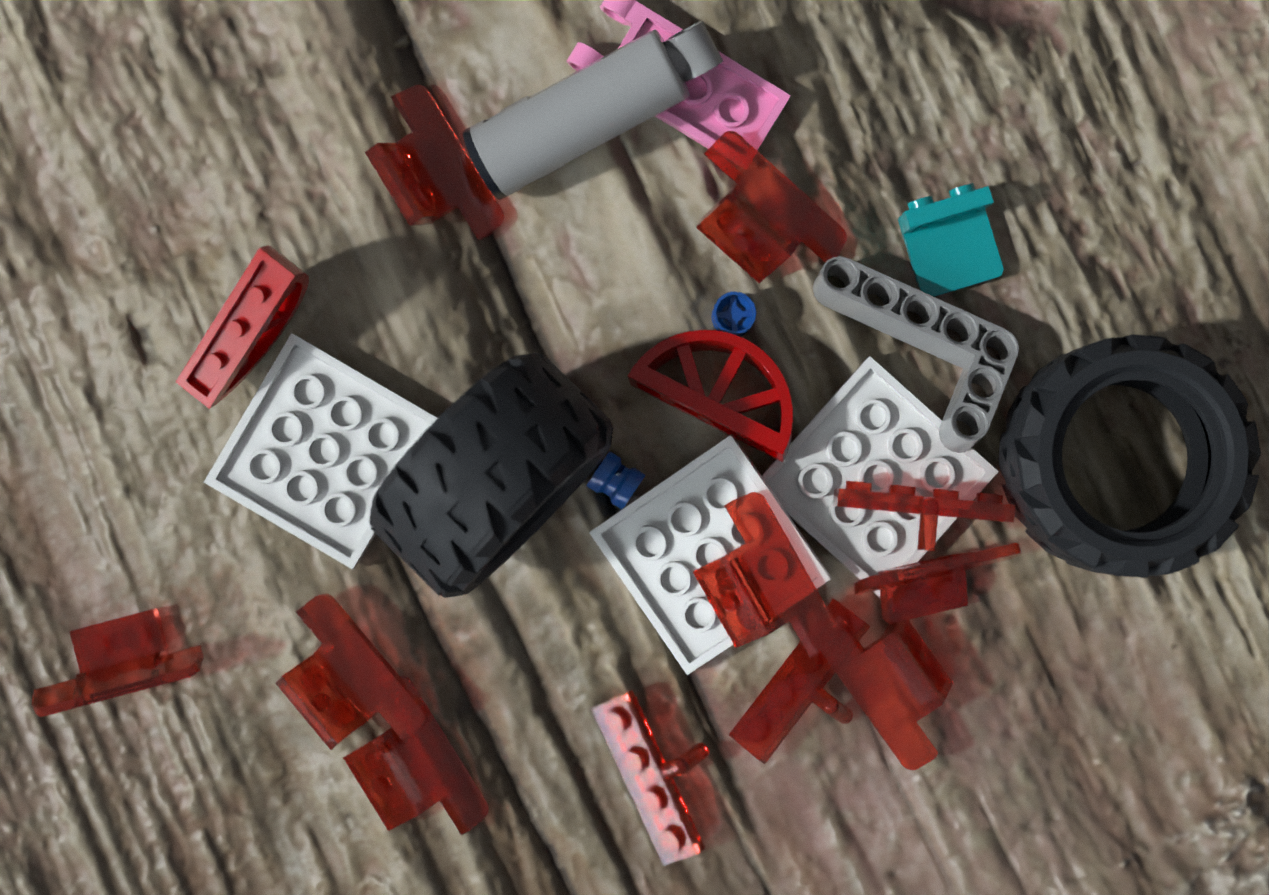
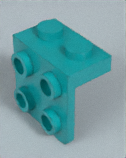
(951, 240)

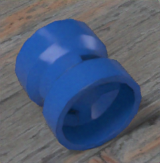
(737, 310)
(615, 480)

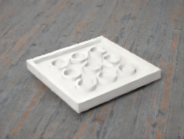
(880, 437)
(317, 449)
(681, 528)

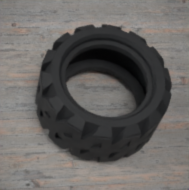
(1218, 445)
(489, 473)

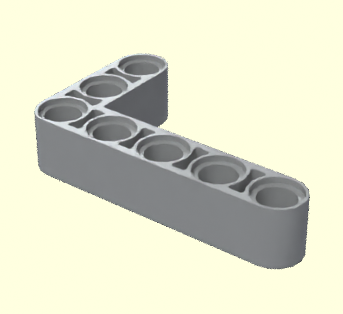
(929, 337)

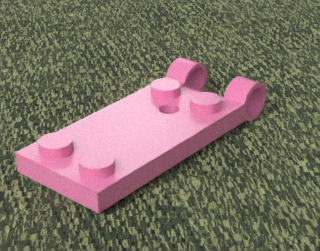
(719, 99)

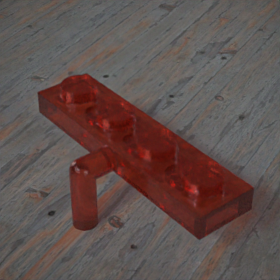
(941, 503)
(791, 693)
(651, 777)

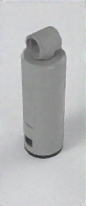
(588, 108)

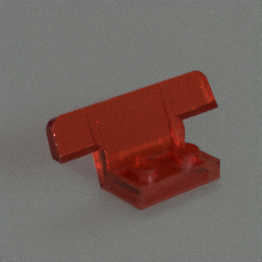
(431, 169)
(764, 212)
(764, 582)
(929, 584)
(118, 661)
(347, 680)
(893, 684)
(415, 775)

